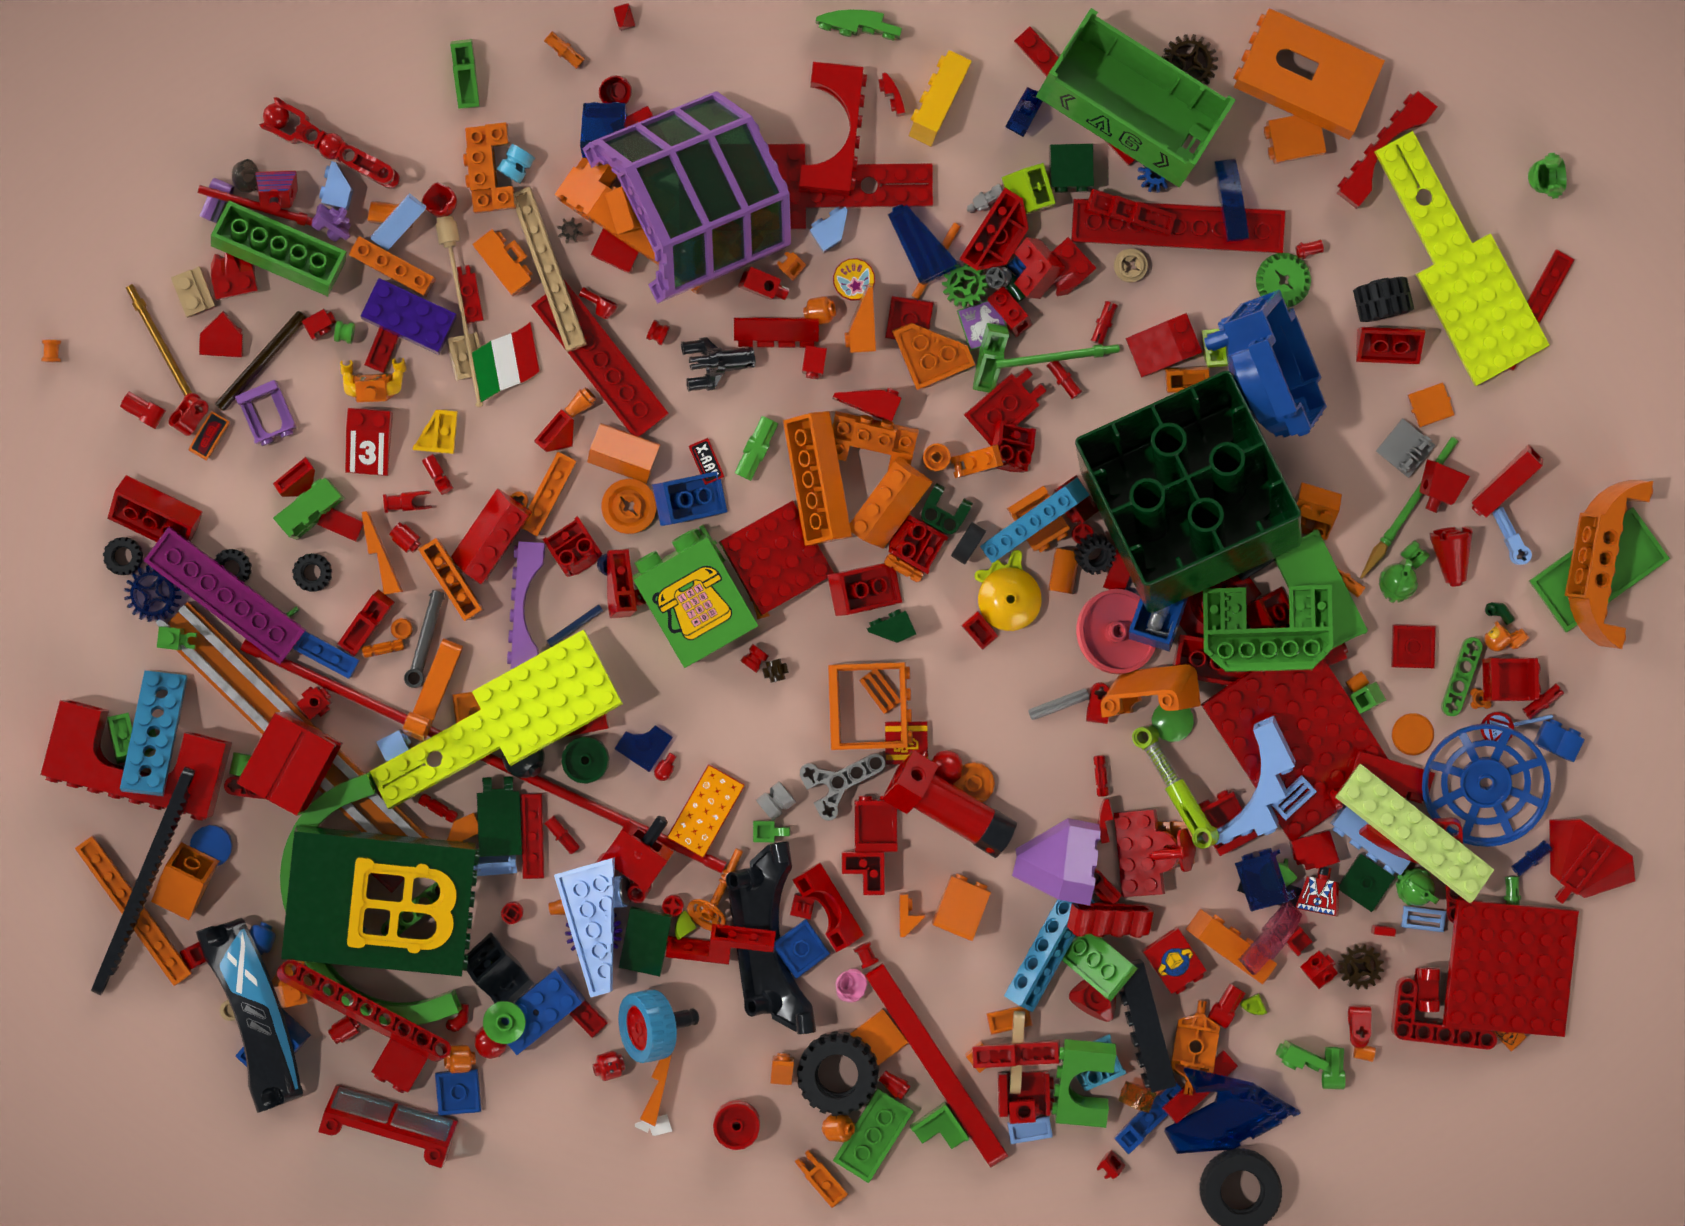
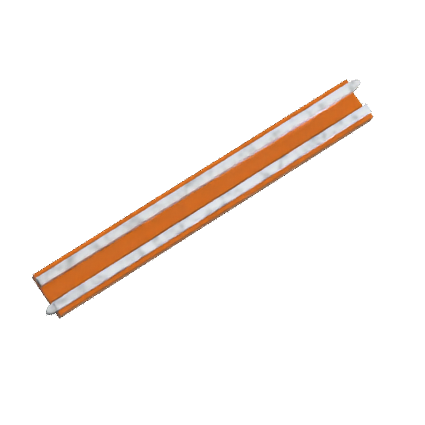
(259, 699)

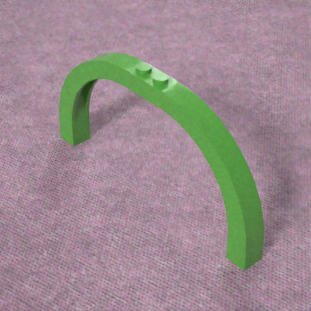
(344, 793)

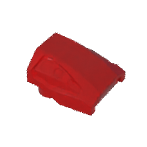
(1015, 446)
(916, 543)
(573, 548)

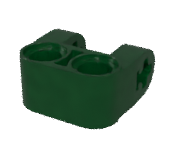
(942, 515)

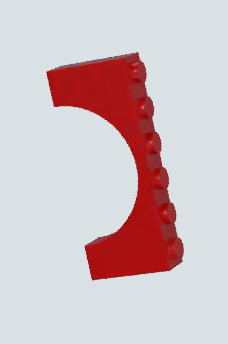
(845, 85)

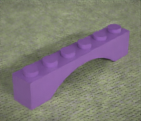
(529, 560)

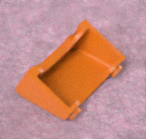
(1174, 685)

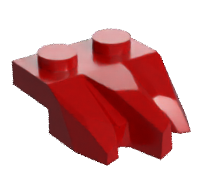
(1077, 267)
(232, 276)

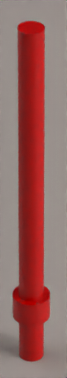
(300, 219)

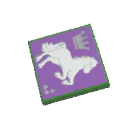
(974, 322)

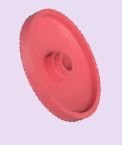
(1104, 632)

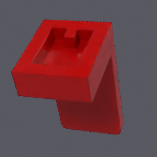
(1010, 311)

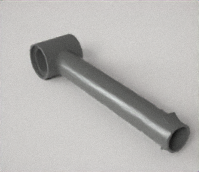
(425, 638)

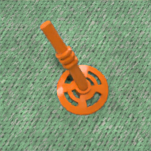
(710, 908)

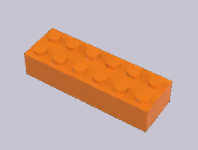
(817, 478)

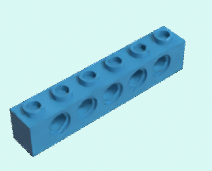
(1034, 520)
(1042, 958)

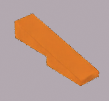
(374, 544)
(652, 1108)

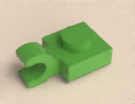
(766, 831)

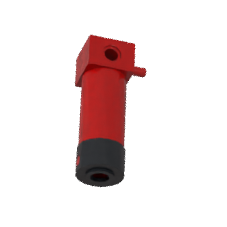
(920, 788)

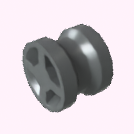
(994, 280)

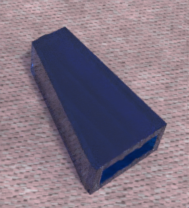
(924, 250)

